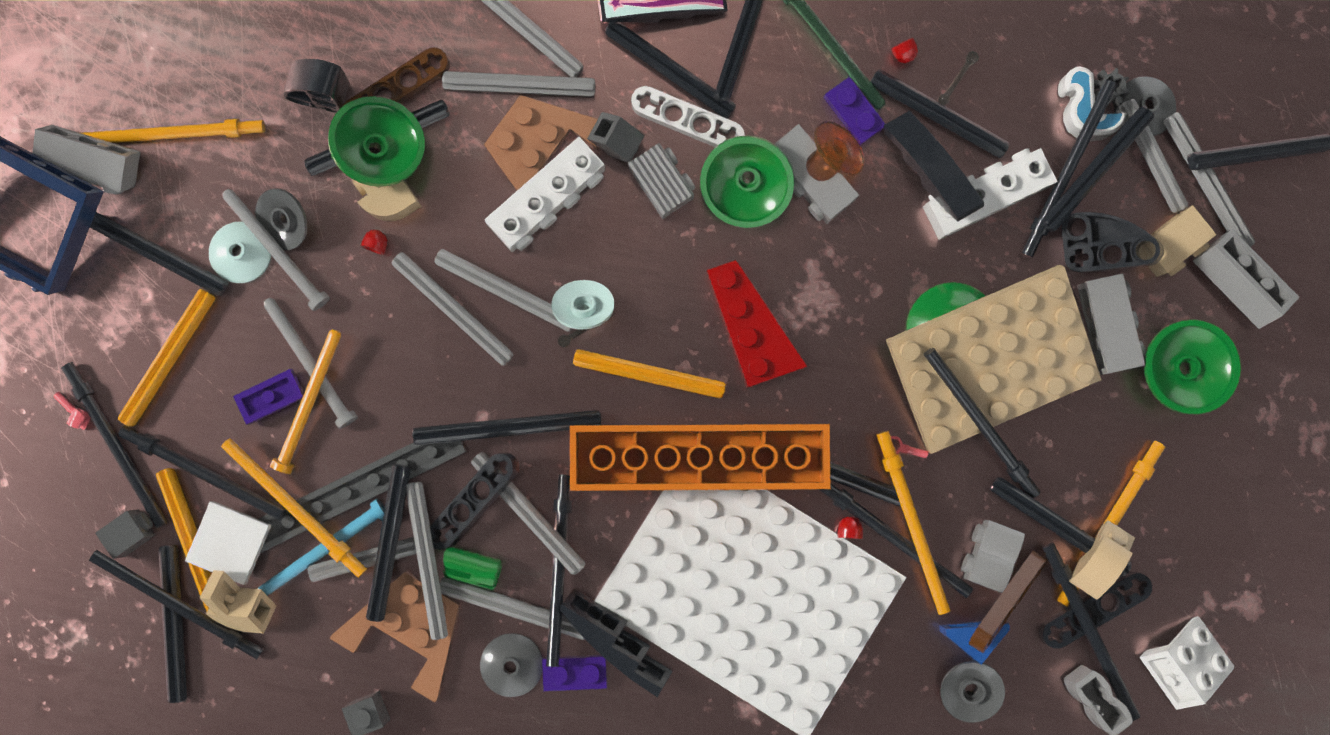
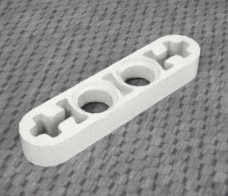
(685, 123)

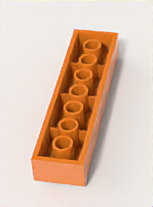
(699, 457)

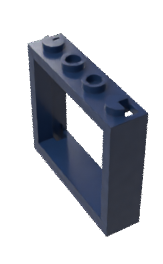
(72, 187)

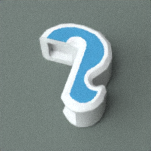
(1079, 87)

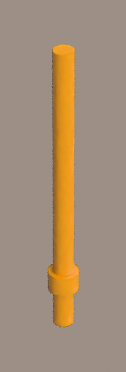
(231, 128)
(892, 464)
(1142, 471)
(338, 550)

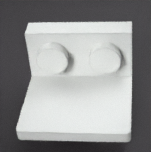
(1189, 666)

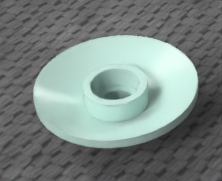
(248, 264)
(582, 304)

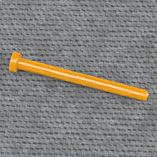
(283, 463)

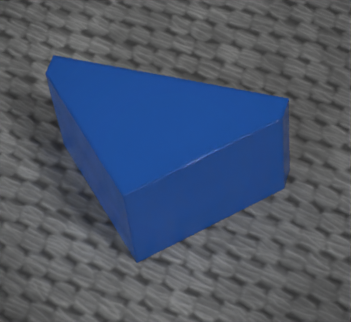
(961, 634)

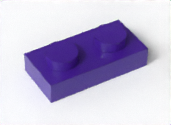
(854, 111)
(269, 396)
(575, 673)

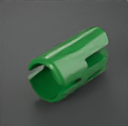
(471, 568)

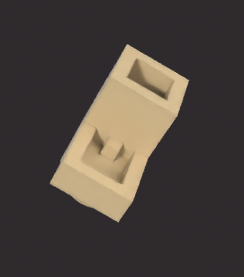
(388, 202)
(1104, 561)
(235, 606)

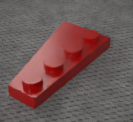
(754, 332)

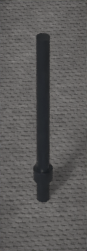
(1070, 165)
(84, 393)
(151, 445)
(1015, 468)
(844, 500)
(562, 508)
(1062, 575)
(230, 637)

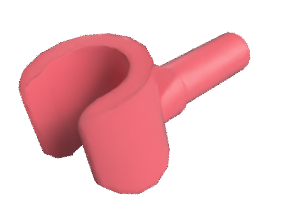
(79, 418)
(906, 449)

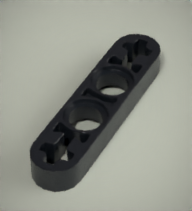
(470, 498)
(1095, 610)

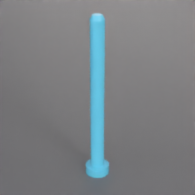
(376, 511)

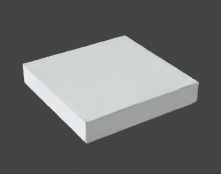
(228, 542)

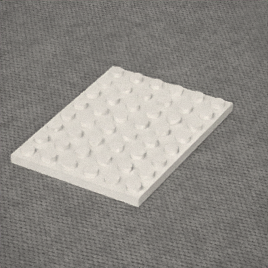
(752, 597)

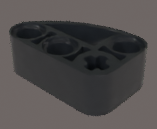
(317, 84)
(1100, 235)

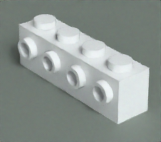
(998, 189)
(545, 195)

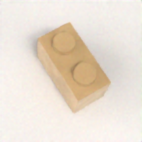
(1180, 236)

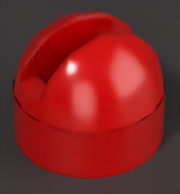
(905, 51)
(375, 241)
(850, 528)

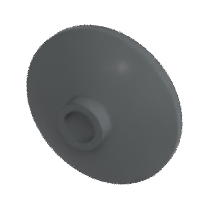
(1158, 93)
(282, 217)
(519, 650)
(975, 704)

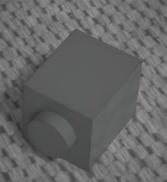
(616, 137)
(126, 533)
(366, 714)

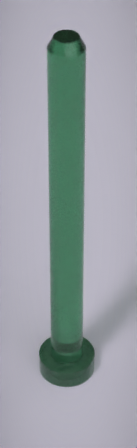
(838, 52)

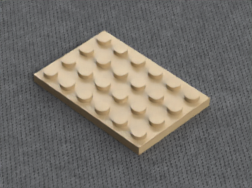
(1004, 350)

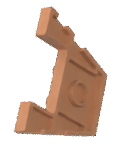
(532, 135)
(408, 624)

